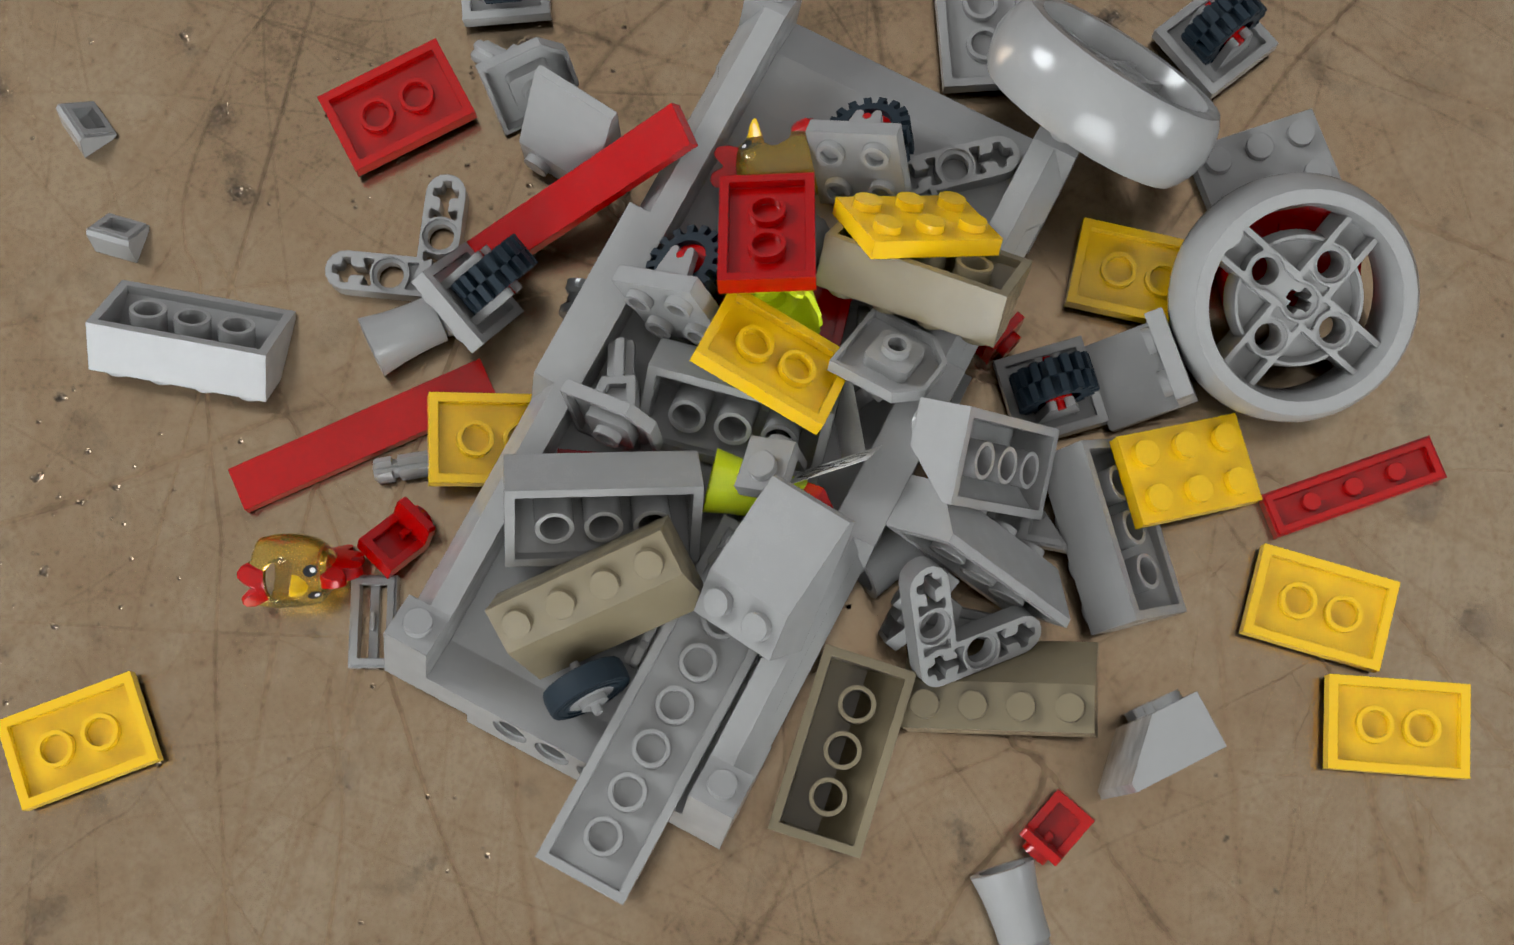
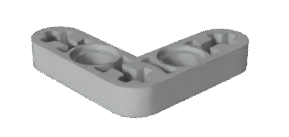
(990, 171)
(410, 265)
(953, 642)

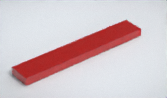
(594, 183)
(348, 440)

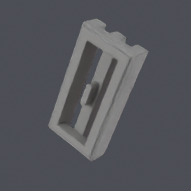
(356, 609)

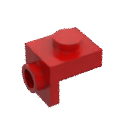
(398, 538)
(1055, 828)

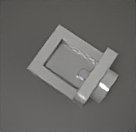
(767, 458)

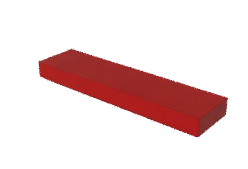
(1351, 487)

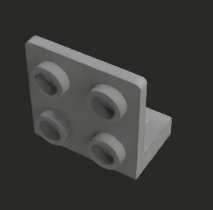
(1141, 373)

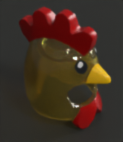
(757, 157)
(304, 570)

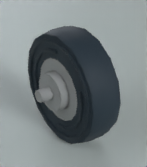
(586, 688)

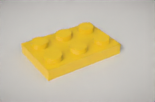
(916, 225)
(1121, 270)
(771, 359)
(469, 434)
(1185, 470)
(1319, 608)
(1397, 726)
(79, 741)

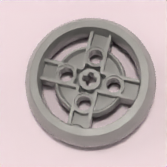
(1102, 92)
(1349, 233)

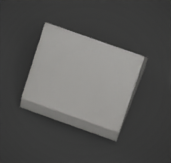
(86, 125)
(118, 236)

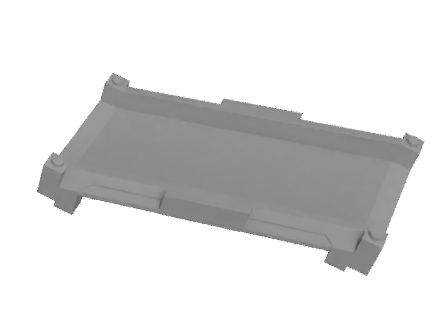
(779, 77)

